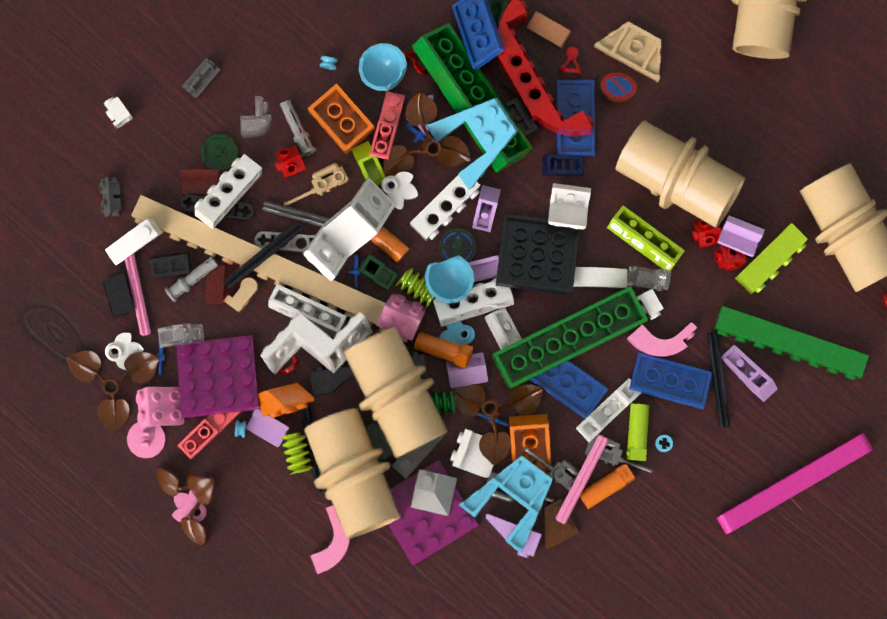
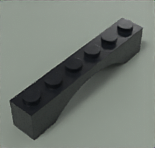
(326, 382)

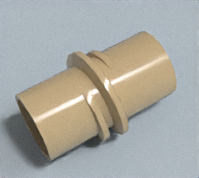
(765, 27)
(680, 173)
(849, 225)
(395, 391)
(352, 473)

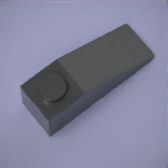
(409, 461)

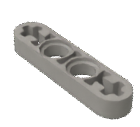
(291, 246)

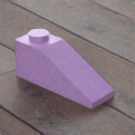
(749, 373)
(506, 528)

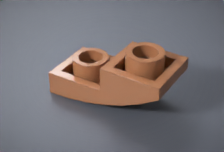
(548, 29)

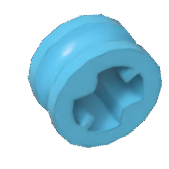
(328, 62)
(240, 428)
(668, 439)

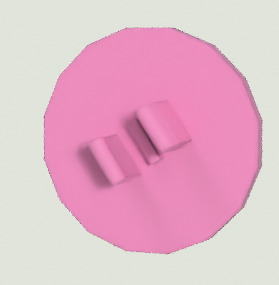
(146, 442)

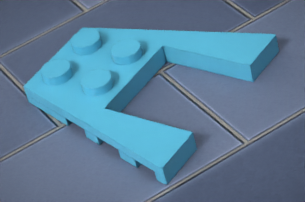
(490, 126)
(524, 484)

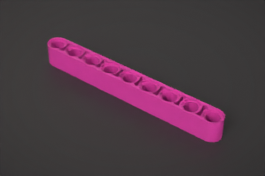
(795, 483)

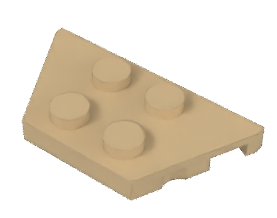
(634, 48)

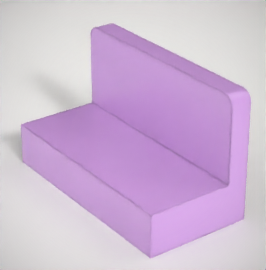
(740, 236)
(485, 268)
(473, 374)
(267, 428)

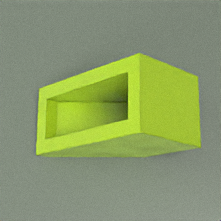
(368, 164)

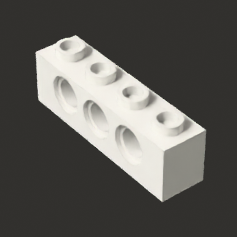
(213, 215)
(430, 231)
(293, 304)
(483, 305)

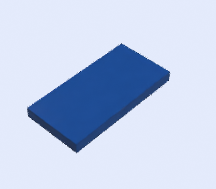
(478, 31)
(572, 98)
(670, 380)
(572, 388)

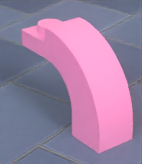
(650, 345)
(335, 552)

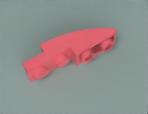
(387, 125)
(205, 433)

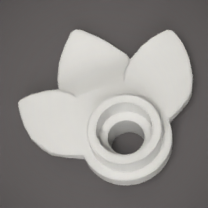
(402, 190)
(125, 348)

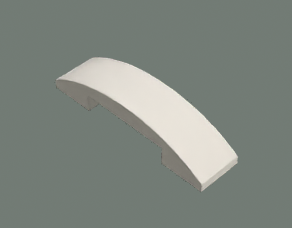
(600, 277)
(607, 411)

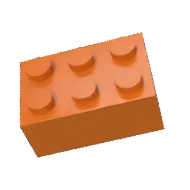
(341, 118)

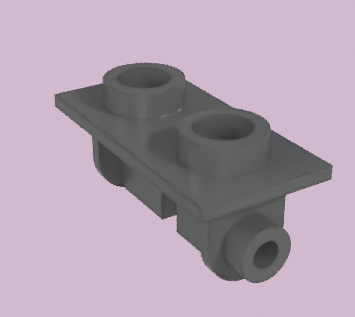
(201, 78)
(108, 189)

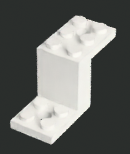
(349, 229)
(308, 336)

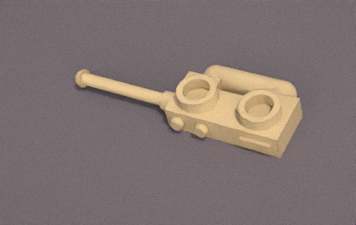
(323, 185)

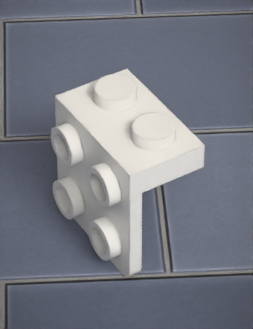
(569, 206)
(469, 455)

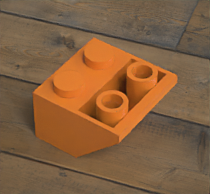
(284, 400)

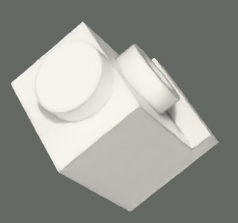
(117, 112)
(650, 304)

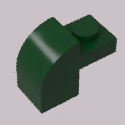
(377, 272)

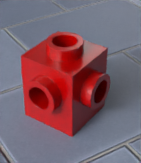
(289, 161)
(705, 233)
(729, 258)

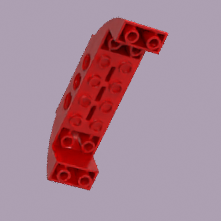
(540, 109)

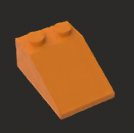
(530, 432)

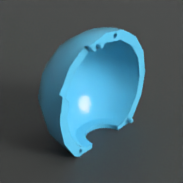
(382, 67)
(449, 280)

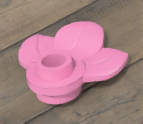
(185, 504)

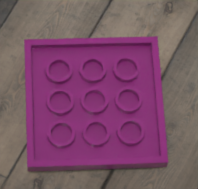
(217, 376)
(423, 531)

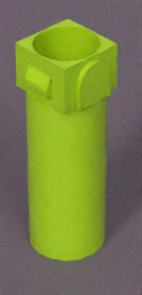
(638, 432)

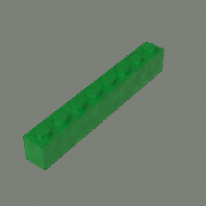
(790, 342)

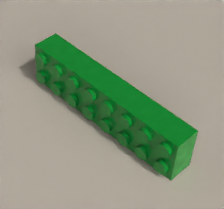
(464, 86)
(569, 337)

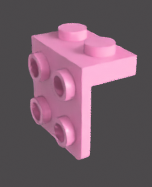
(402, 315)
(159, 407)

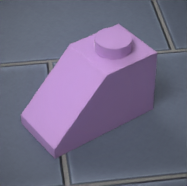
(486, 208)

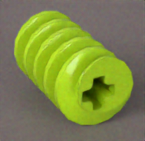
(415, 285)
(296, 453)

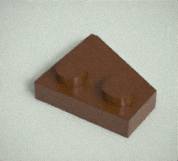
(554, 530)

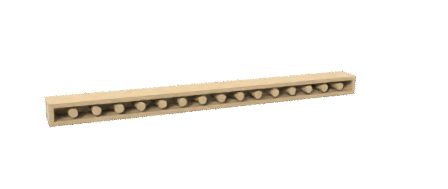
(275, 267)

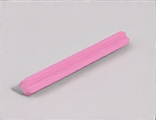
(137, 295)
(581, 479)

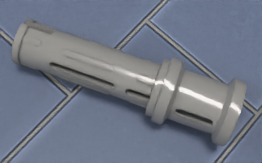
(300, 136)
(184, 283)

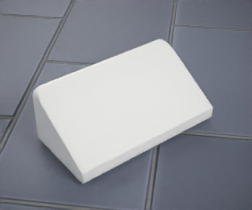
(502, 328)

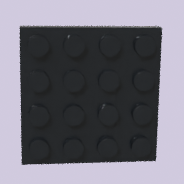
(537, 255)

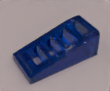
(546, 165)

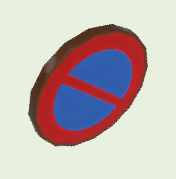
(618, 87)

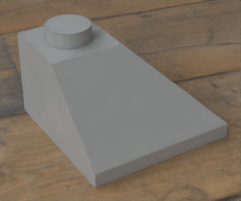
(433, 492)

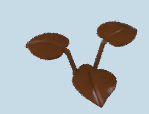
(450, 152)
(472, 397)
(113, 412)
(201, 488)

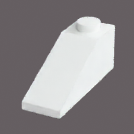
(133, 241)

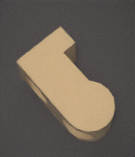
(243, 296)

